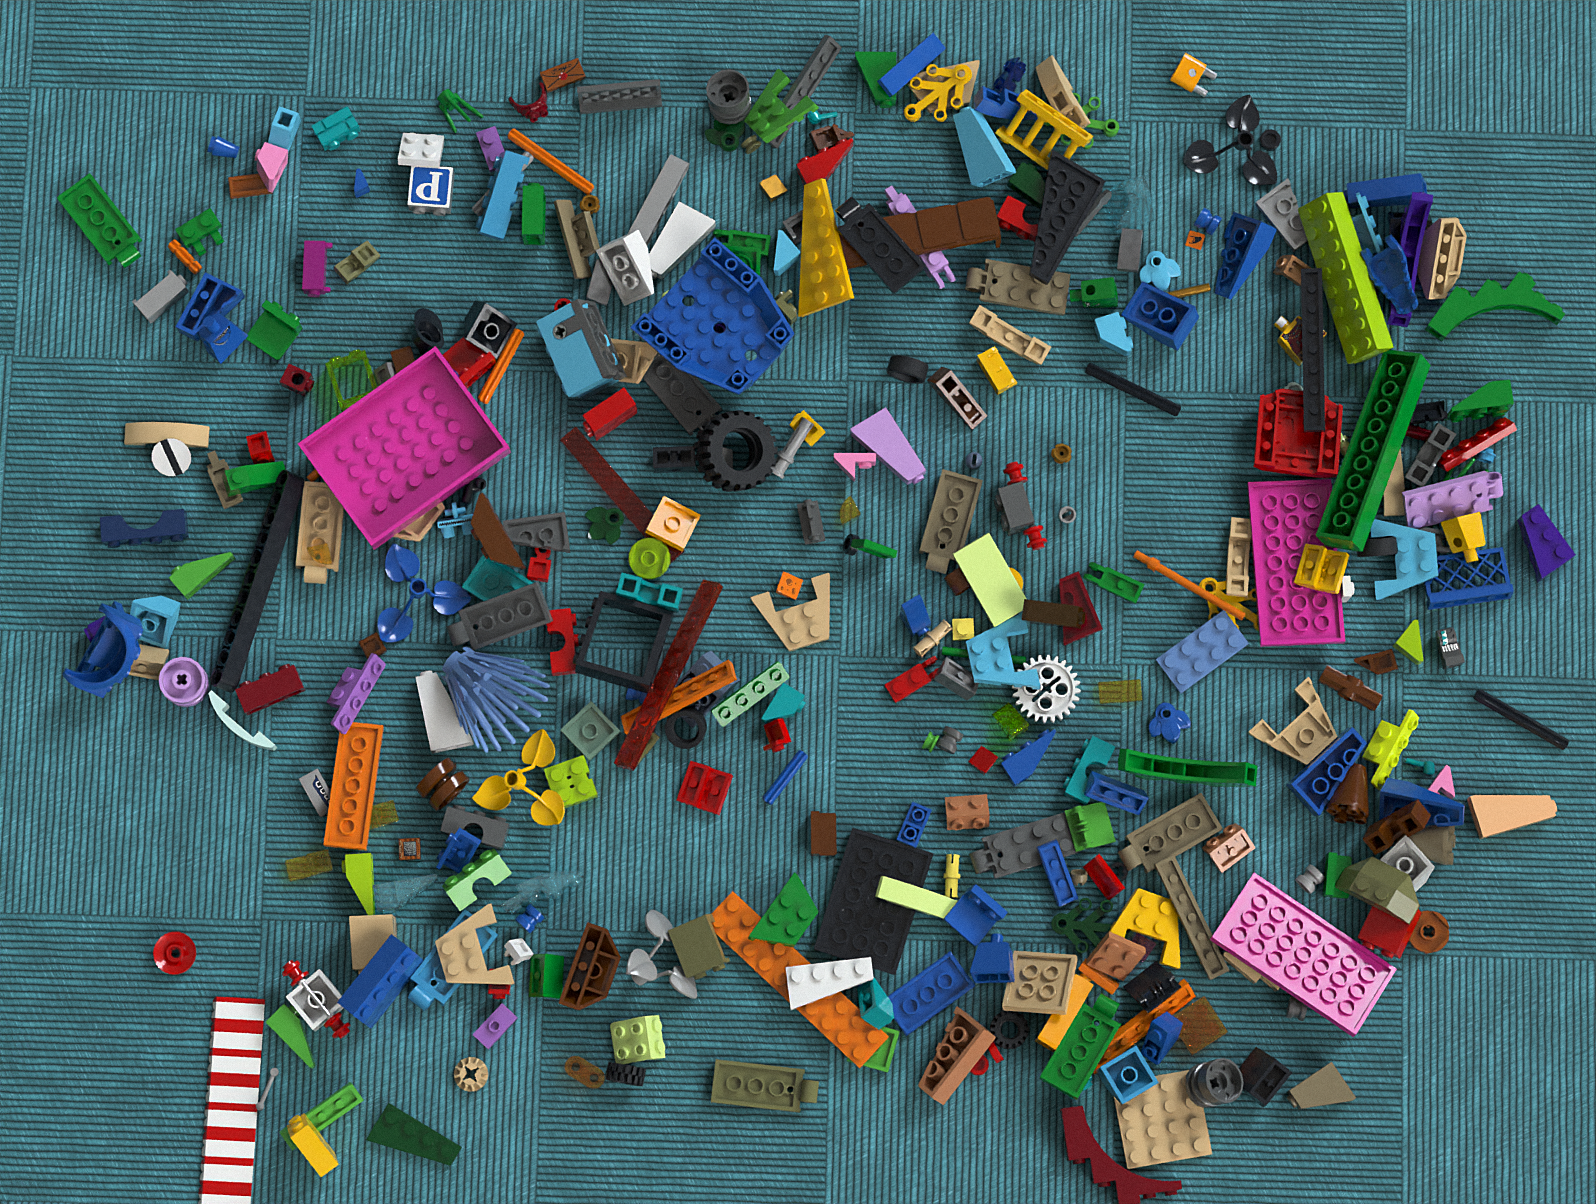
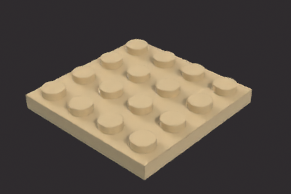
(1162, 1124)

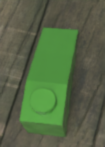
(197, 574)
(291, 1031)

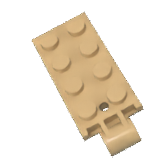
(319, 524)

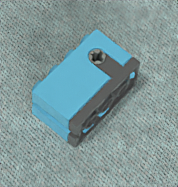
(580, 349)

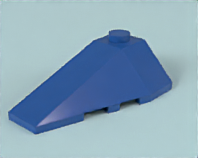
(1244, 248)
(1399, 793)

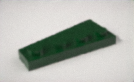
(411, 1136)

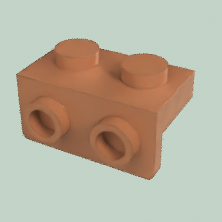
(967, 812)

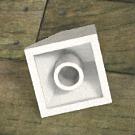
(1409, 859)

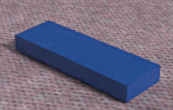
(1057, 873)

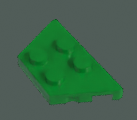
(787, 915)

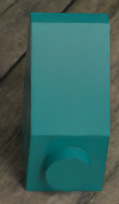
(784, 704)
(874, 1004)

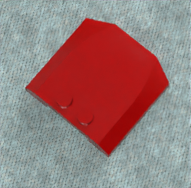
(1284, 445)

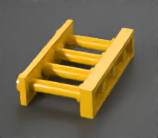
(1045, 114)

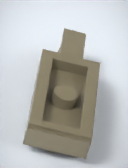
(216, 472)

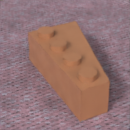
(955, 1056)

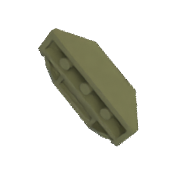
(1381, 888)

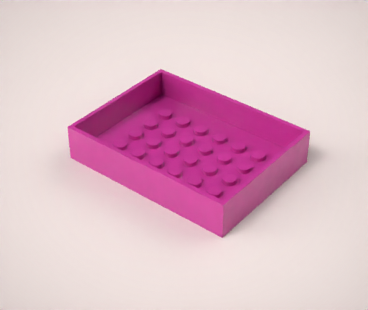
(404, 447)

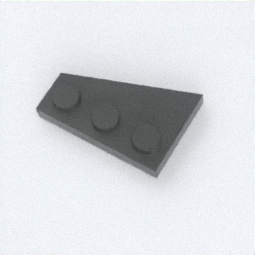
(540, 532)

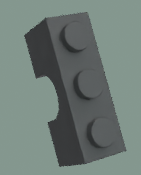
(1429, 454)
(494, 830)

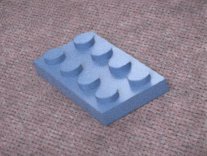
(1202, 651)

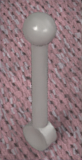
(260, 1105)

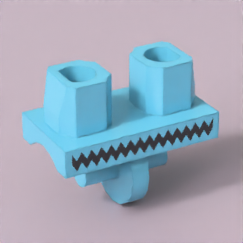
(447, 524)

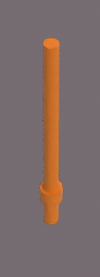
(1154, 564)

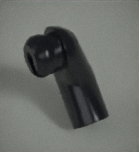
(471, 488)

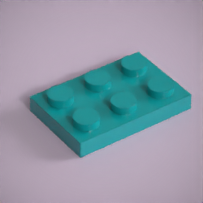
(493, 580)

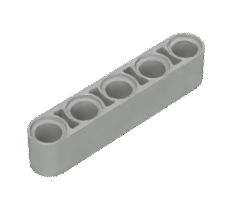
(660, 197)

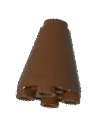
(1351, 797)

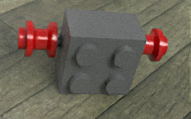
(1015, 508)

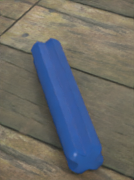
(785, 777)

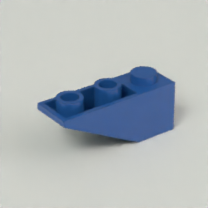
(1023, 764)

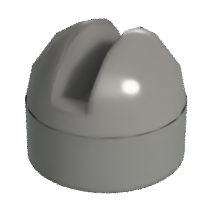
(1069, 518)

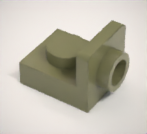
(788, 310)

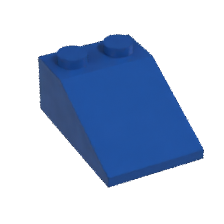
(1161, 315)

